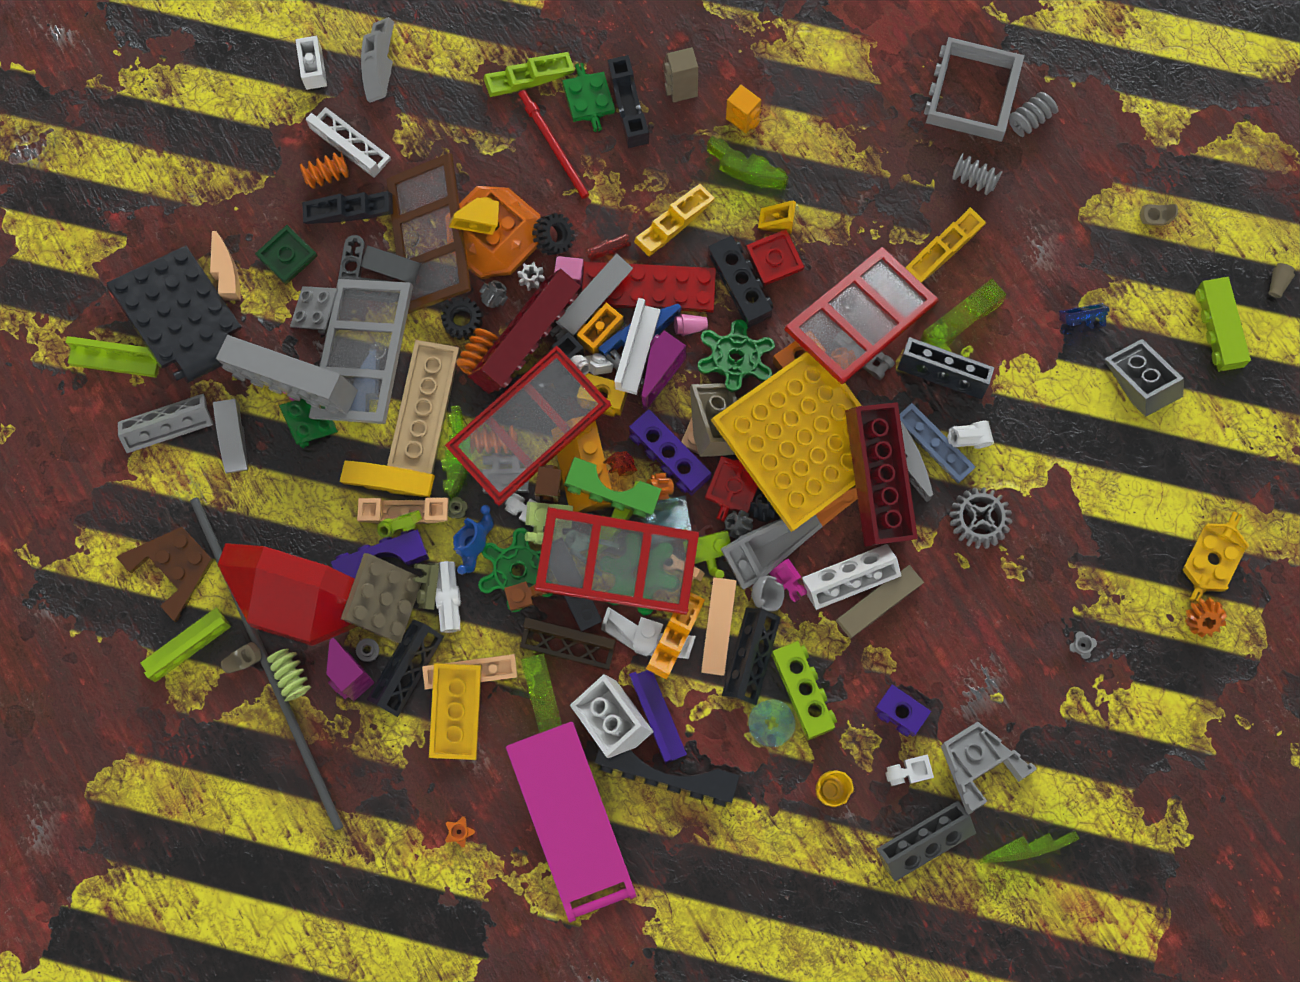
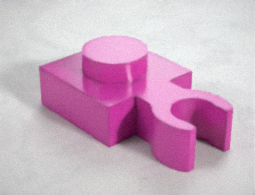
(788, 576)

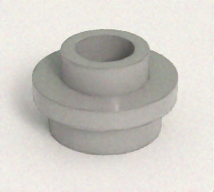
(374, 650)

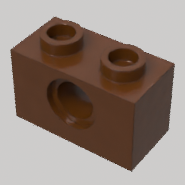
(548, 484)

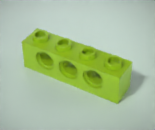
(811, 725)

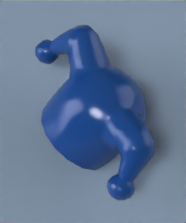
(472, 540)

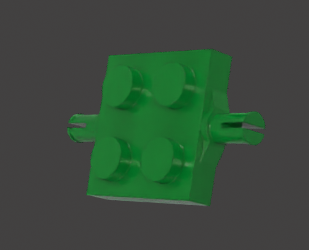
(588, 97)

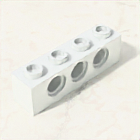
(851, 576)

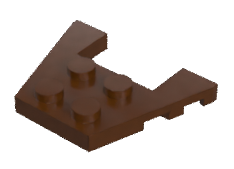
(179, 559)

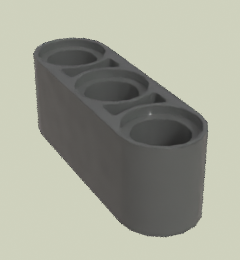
(391, 264)

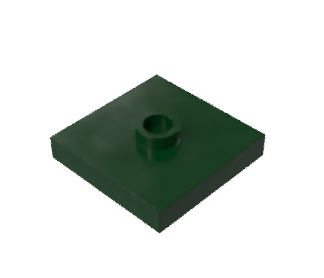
(286, 254)

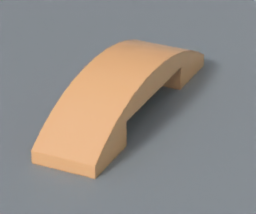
(375, 509)

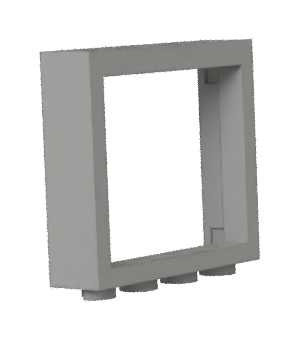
(982, 54)

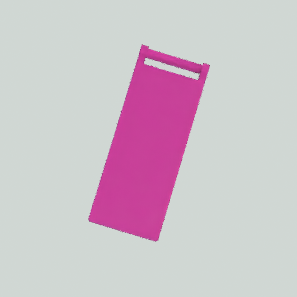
(569, 818)

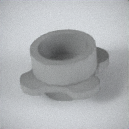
(1089, 643)

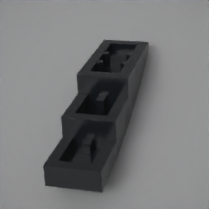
(347, 208)

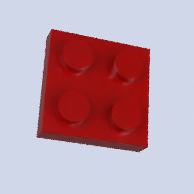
(774, 257)

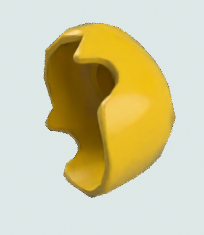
(834, 788)

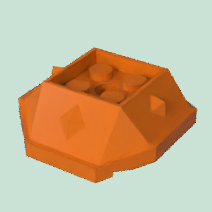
(510, 243)

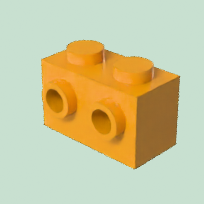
(600, 328)

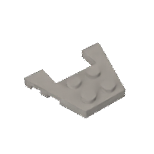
(973, 755)

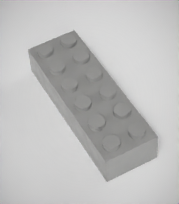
(287, 375)

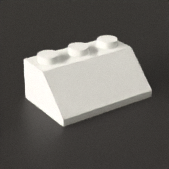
(611, 717)

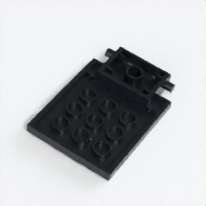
(176, 313)

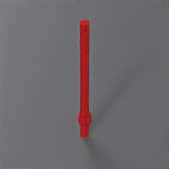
(533, 111)

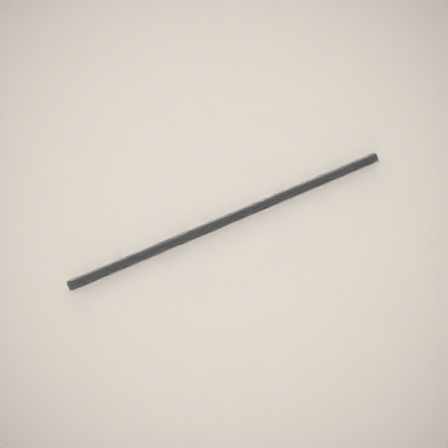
(285, 706)

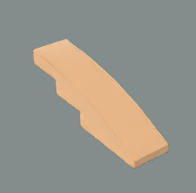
(718, 626)

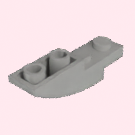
(374, 60)

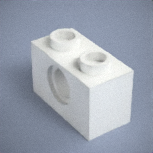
(311, 62)

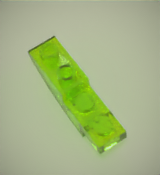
(753, 170)
(454, 469)

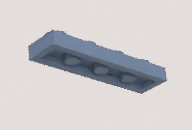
(936, 443)

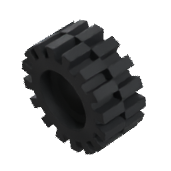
(563, 234)
(458, 306)

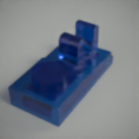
(1089, 313)

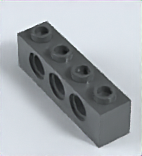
(926, 841)

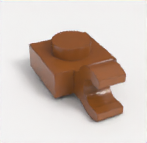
(521, 595)

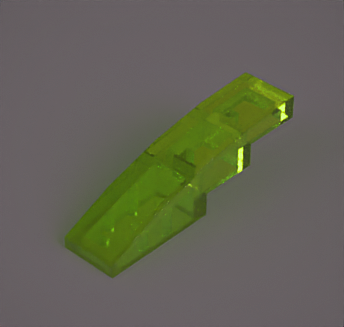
(1021, 849)

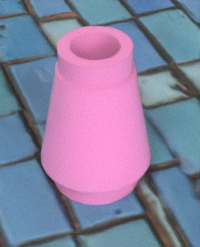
(689, 324)

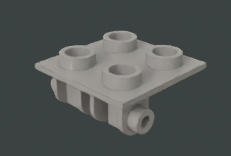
(314, 308)

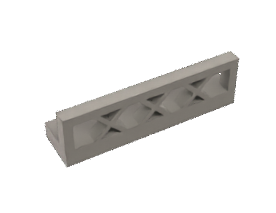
(164, 423)

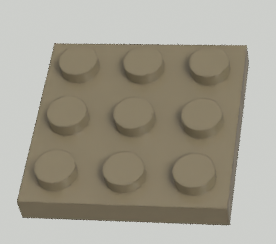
(381, 598)

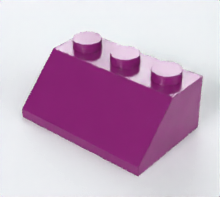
(345, 673)

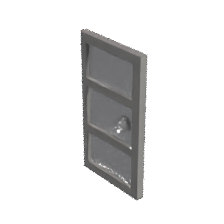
(365, 345)

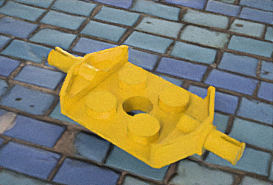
(1229, 547)

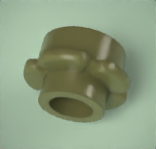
(460, 512)

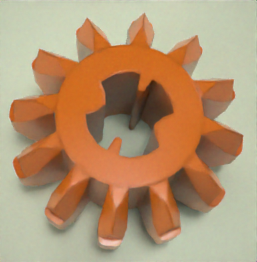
(1205, 617)

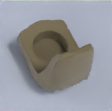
(1158, 214)
(241, 658)

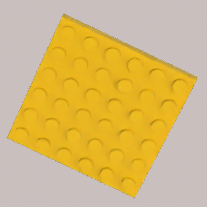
(794, 438)

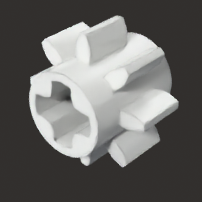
(536, 278)

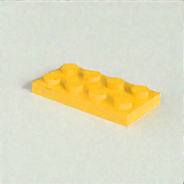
(455, 711)

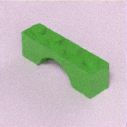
(584, 478)

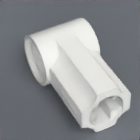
(974, 435)

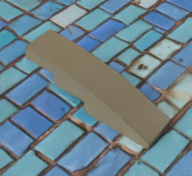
(879, 602)

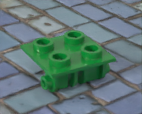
(301, 426)

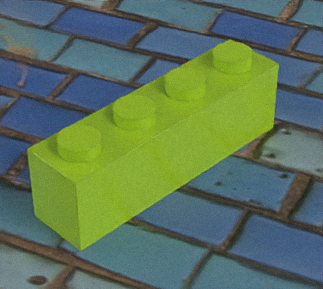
(1222, 324)

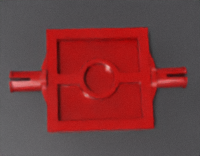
(731, 487)

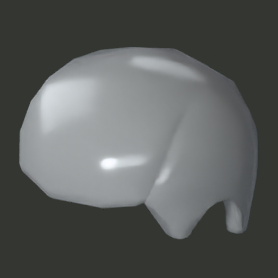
(768, 593)

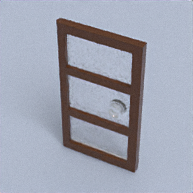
(421, 216)

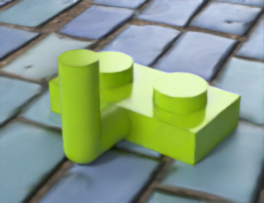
(710, 548)

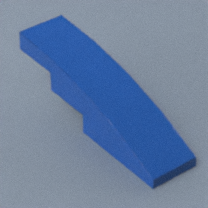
(619, 339)

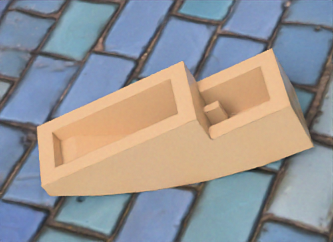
(224, 270)

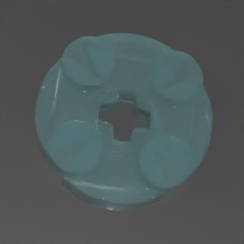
(759, 729)

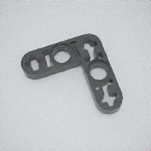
(359, 252)

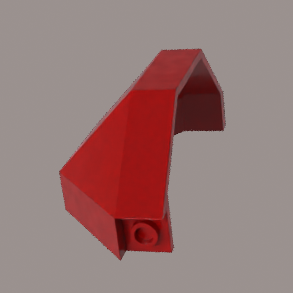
(286, 593)

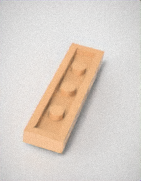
(492, 669)

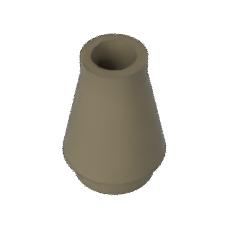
(1281, 278)

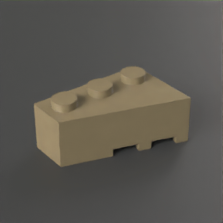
(681, 74)

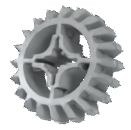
(974, 512)

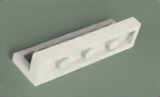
(330, 135)
(636, 348)

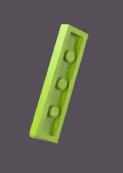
(111, 357)
(185, 645)

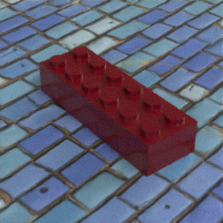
(524, 331)
(881, 474)

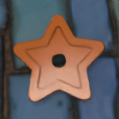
(454, 827)

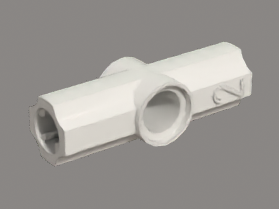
(448, 598)

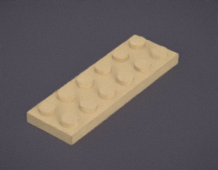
(423, 406)

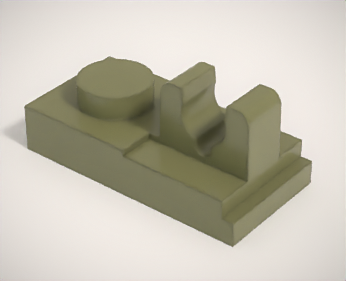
(429, 579)

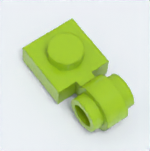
(389, 527)

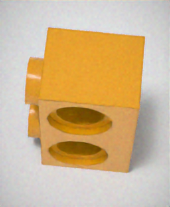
(743, 109)

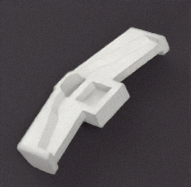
(641, 637)

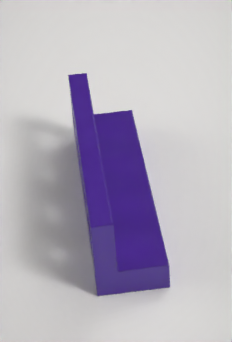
(658, 716)

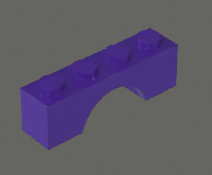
(406, 547)

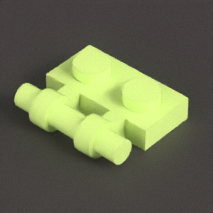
(536, 516)

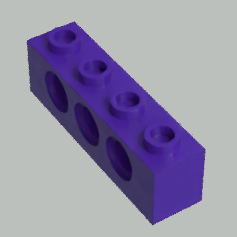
(650, 424)

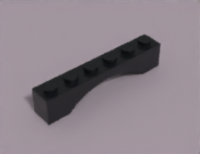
(713, 785)

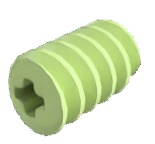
(288, 674)

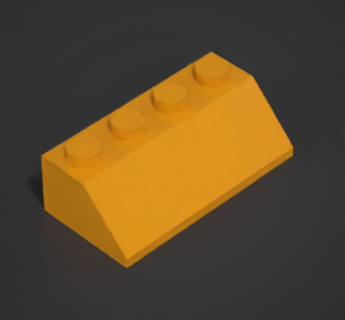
(588, 448)

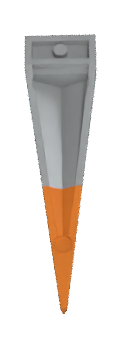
(769, 545)

